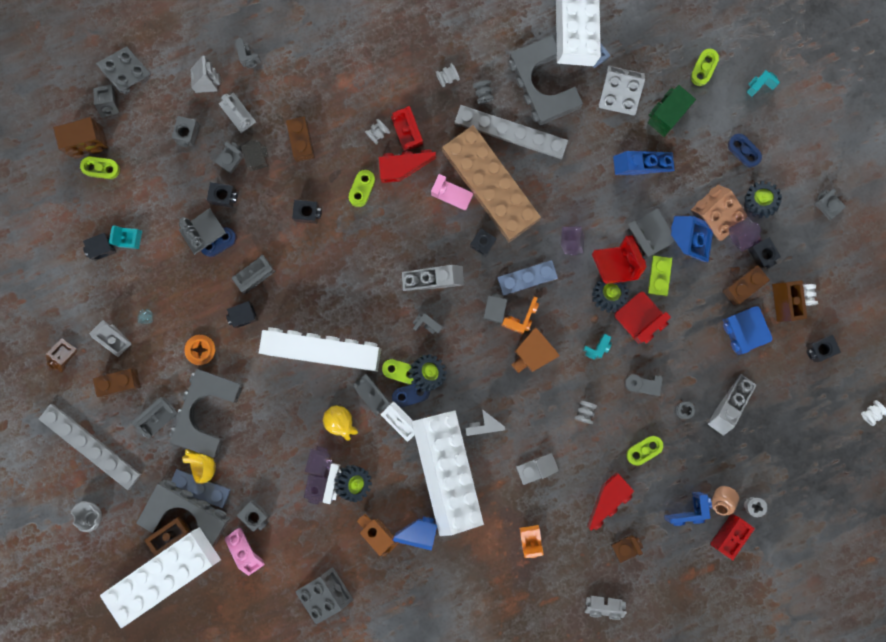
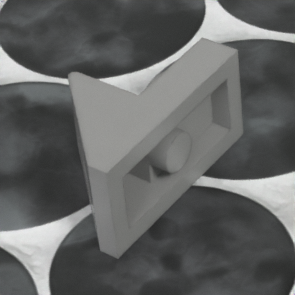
(110, 338)
(490, 425)
(537, 468)

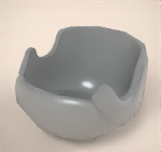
(86, 516)

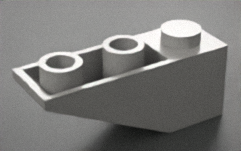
(204, 76)
(433, 278)
(732, 405)

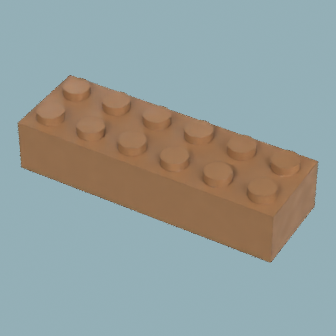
(491, 183)

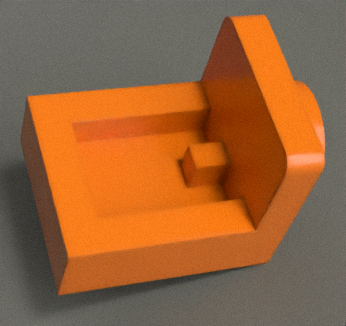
(531, 541)

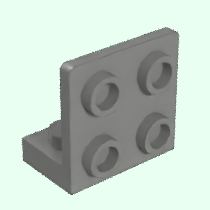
(622, 90)

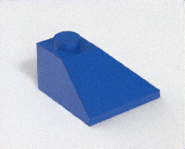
(692, 236)
(418, 533)

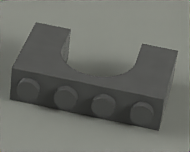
(544, 107)
(186, 431)
(168, 496)

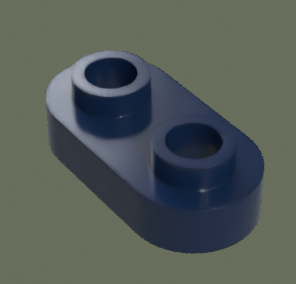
(746, 148)
(220, 245)
(411, 396)

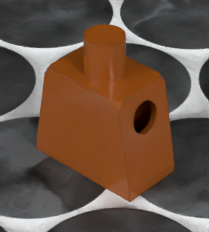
(534, 352)
(383, 541)

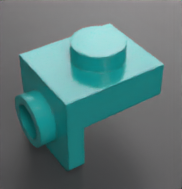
(767, 77)
(125, 237)
(603, 346)

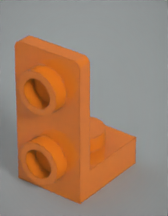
(513, 323)

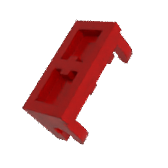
(407, 129)
(732, 536)

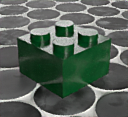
(673, 107)

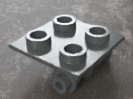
(123, 69)
(201, 230)

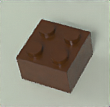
(80, 137)

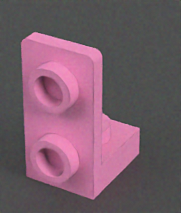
(451, 193)
(242, 553)

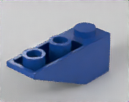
(643, 162)

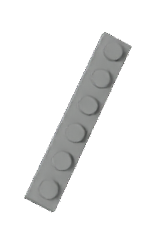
(511, 132)
(90, 446)

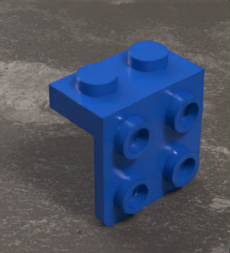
(747, 330)
(701, 504)

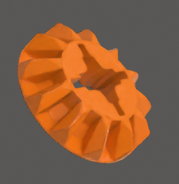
(195, 342)

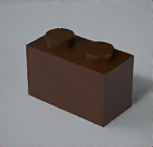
(300, 139)
(746, 285)
(789, 301)
(116, 383)
(168, 535)

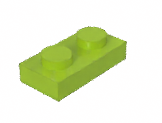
(659, 276)

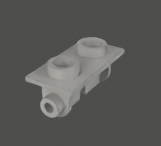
(236, 112)
(612, 609)

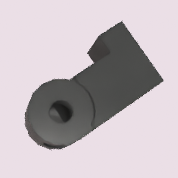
(636, 384)

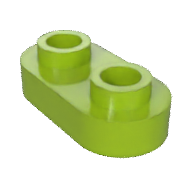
(704, 68)
(101, 167)
(362, 188)
(400, 371)
(644, 450)

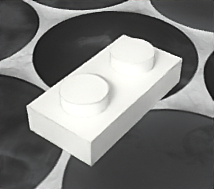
(399, 420)
(330, 493)

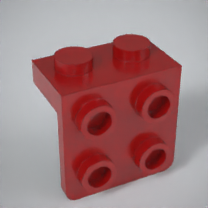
(621, 262)
(642, 318)

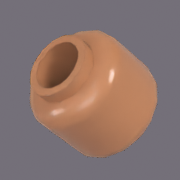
(725, 500)

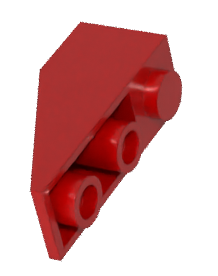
(401, 166)
(610, 496)

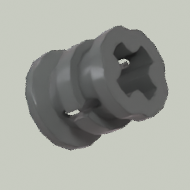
(483, 91)

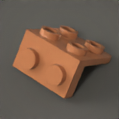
(720, 211)

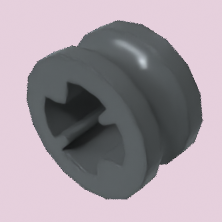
(685, 416)

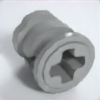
(447, 75)
(377, 131)
(586, 412)
(762, 507)

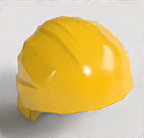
(339, 422)
(202, 466)

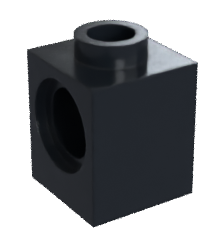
(215, 190)
(300, 206)
(483, 242)
(767, 245)
(98, 247)
(241, 315)
(830, 345)

